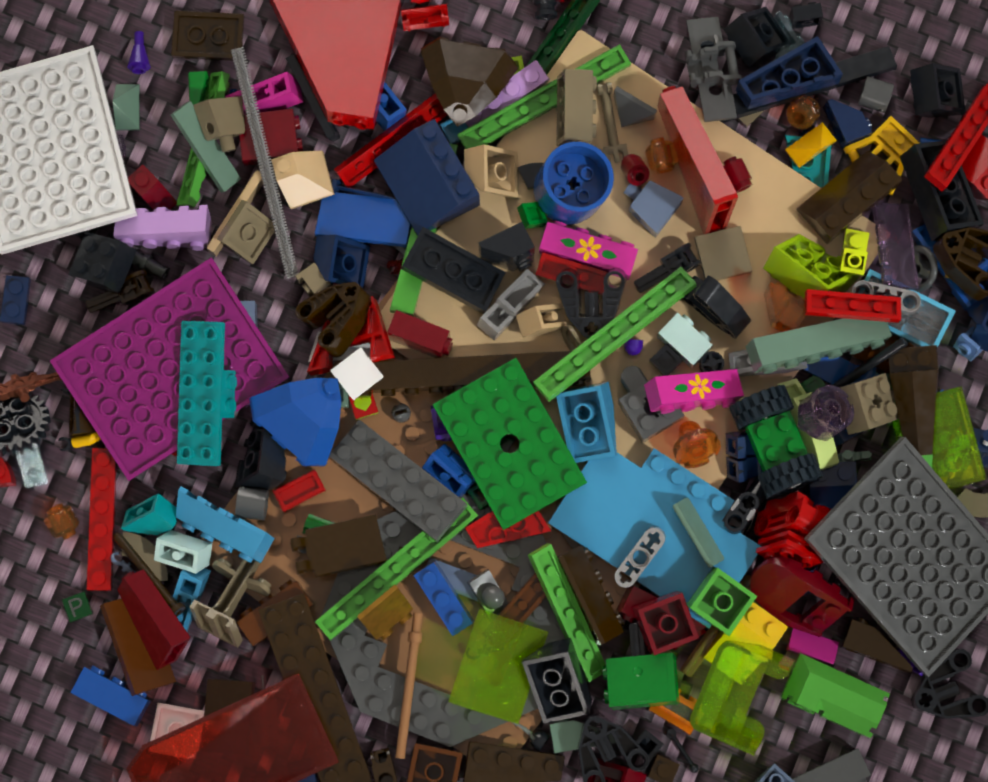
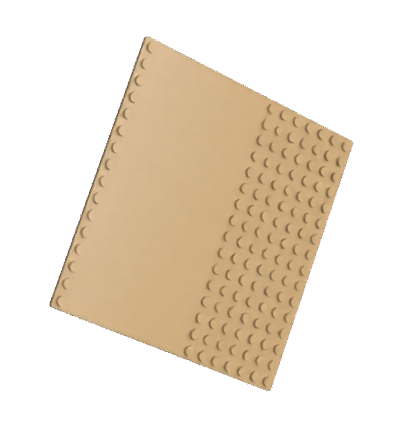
(763, 212)

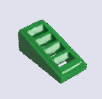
(197, 86)

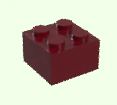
(665, 622)

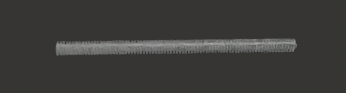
(263, 160)

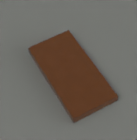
(131, 652)

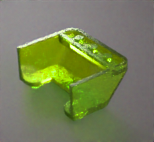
(730, 691)

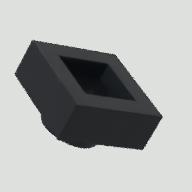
(665, 360)

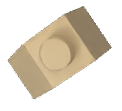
(542, 320)

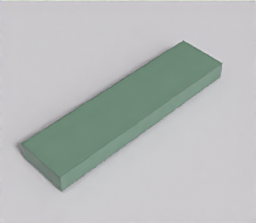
(208, 152)

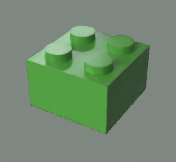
(721, 601)

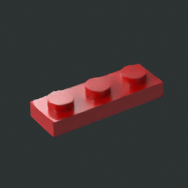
(590, 278)

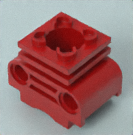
(786, 525)

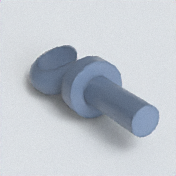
(126, 566)

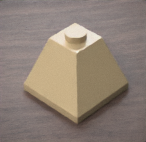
(492, 169)
(303, 177)

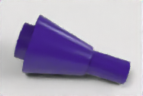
(138, 59)

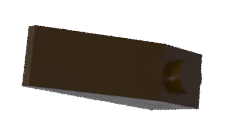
(870, 643)

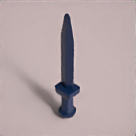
(337, 187)

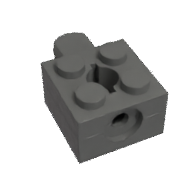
(637, 409)

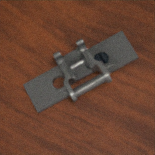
(703, 68)

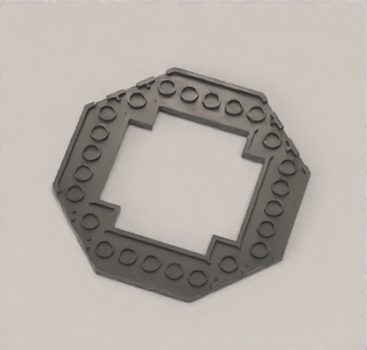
(381, 691)

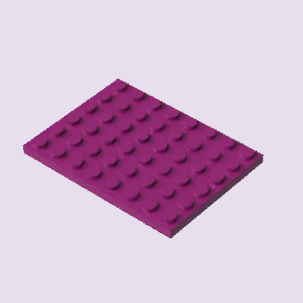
(131, 366)

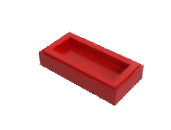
(299, 490)

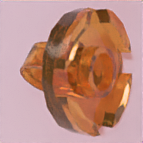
(695, 446)

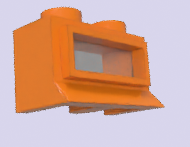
(677, 714)

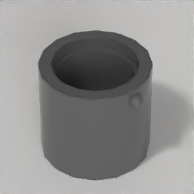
(876, 94)
(252, 503)

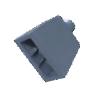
(653, 205)

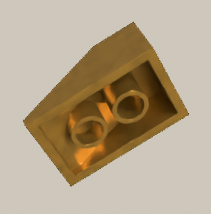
(385, 613)

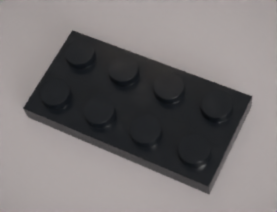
(453, 270)

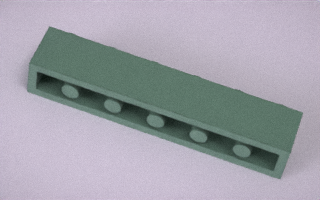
(815, 342)

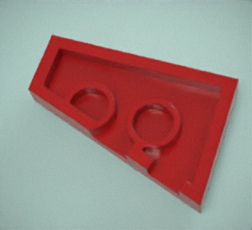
(489, 532)

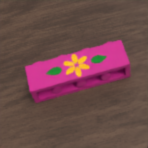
(588, 249)
(693, 391)

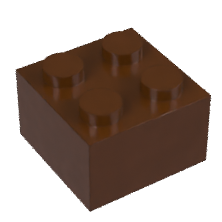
(434, 764)

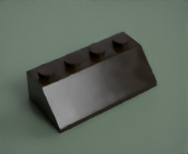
(849, 195)
(590, 595)

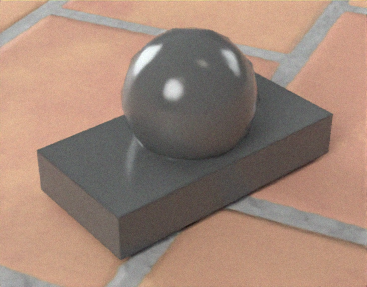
(488, 592)

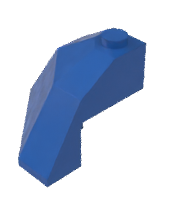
(301, 417)

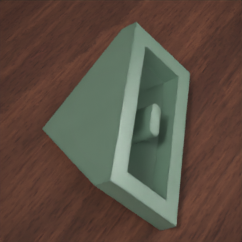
(127, 107)

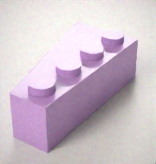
(167, 228)

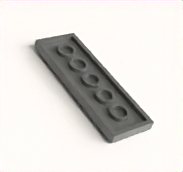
(398, 480)

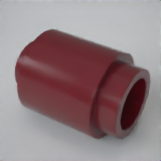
(635, 169)
(738, 173)

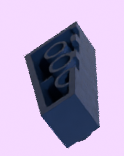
(790, 75)

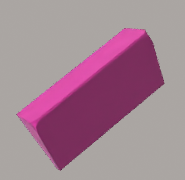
(813, 646)

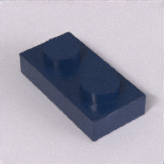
(15, 300)

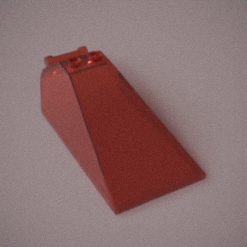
(252, 740)

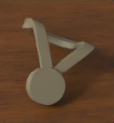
(566, 337)

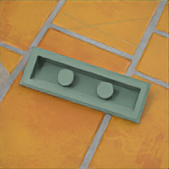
(698, 532)

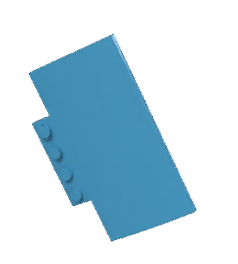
(627, 500)

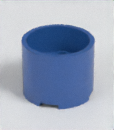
(586, 170)

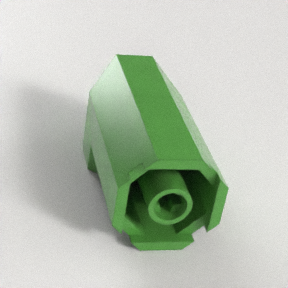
(835, 695)

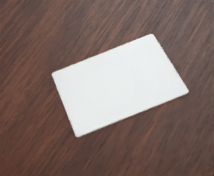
(357, 373)

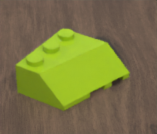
(805, 265)

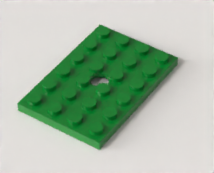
(515, 481)

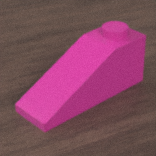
(275, 93)

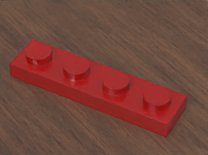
(852, 306)

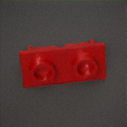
(425, 17)

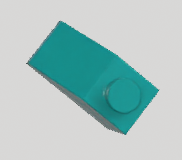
(150, 516)

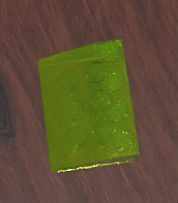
(955, 445)
(492, 666)

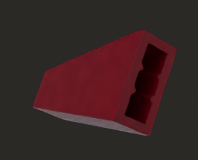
(153, 619)

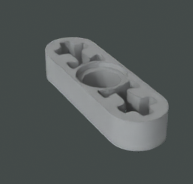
(624, 567)

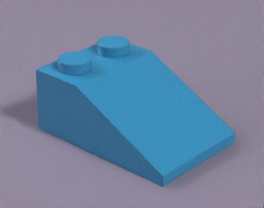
(588, 421)

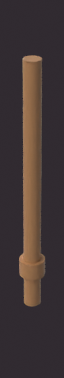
(414, 638)

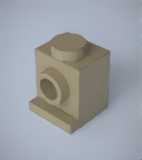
(312, 280)

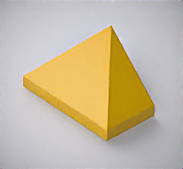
(810, 145)

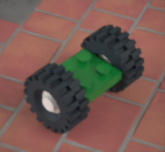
(776, 441)

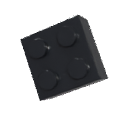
(806, 15)

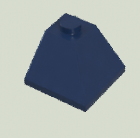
(341, 259)

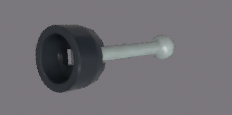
(537, 738)

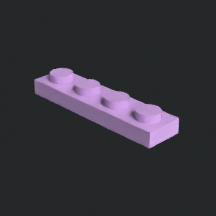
(519, 86)

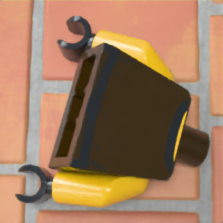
(79, 427)

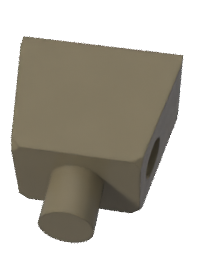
(221, 120)

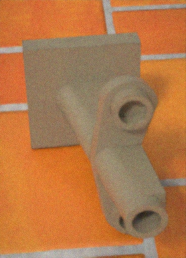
(217, 619)

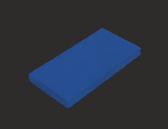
(363, 219)

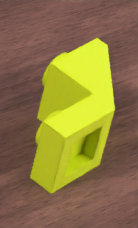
(854, 252)

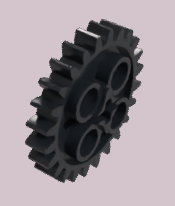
(22, 424)

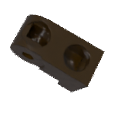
(383, 766)

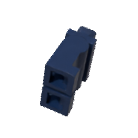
(743, 456)

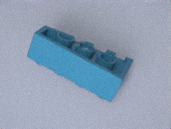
(222, 526)

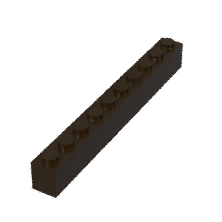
(456, 372)

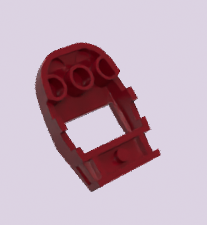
(783, 581)

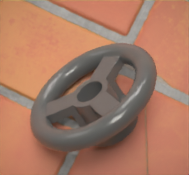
(925, 268)

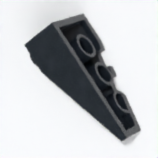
(263, 461)

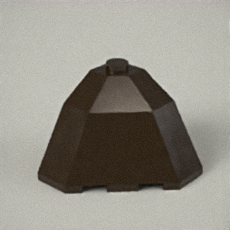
(466, 76)

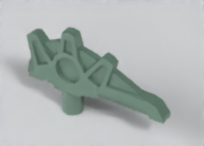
(847, 455)

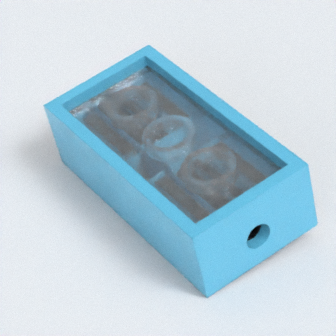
(923, 327)

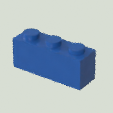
(444, 598)
(110, 695)

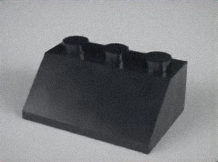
(509, 249)
(557, 681)

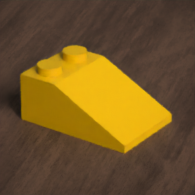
(754, 628)

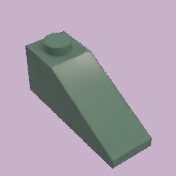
(566, 735)

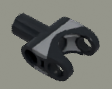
(745, 508)

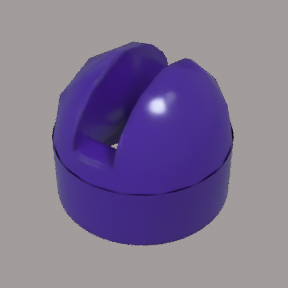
(633, 347)

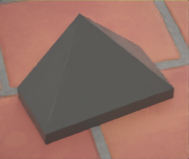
(631, 109)

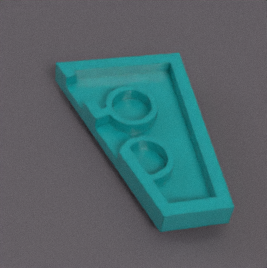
(816, 169)

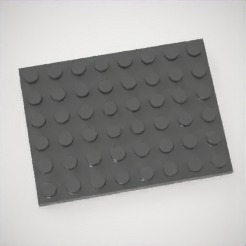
(909, 555)

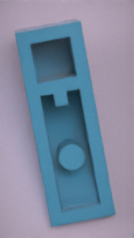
(190, 587)

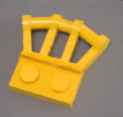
(890, 139)

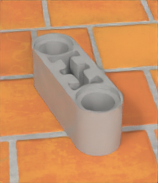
(892, 291)

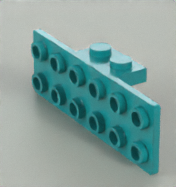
(204, 393)

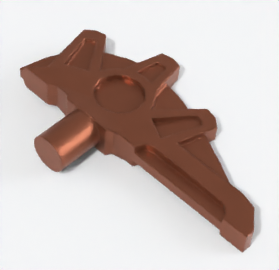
(23, 385)

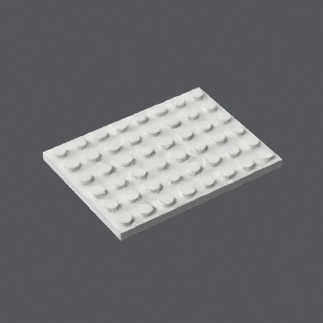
(58, 152)

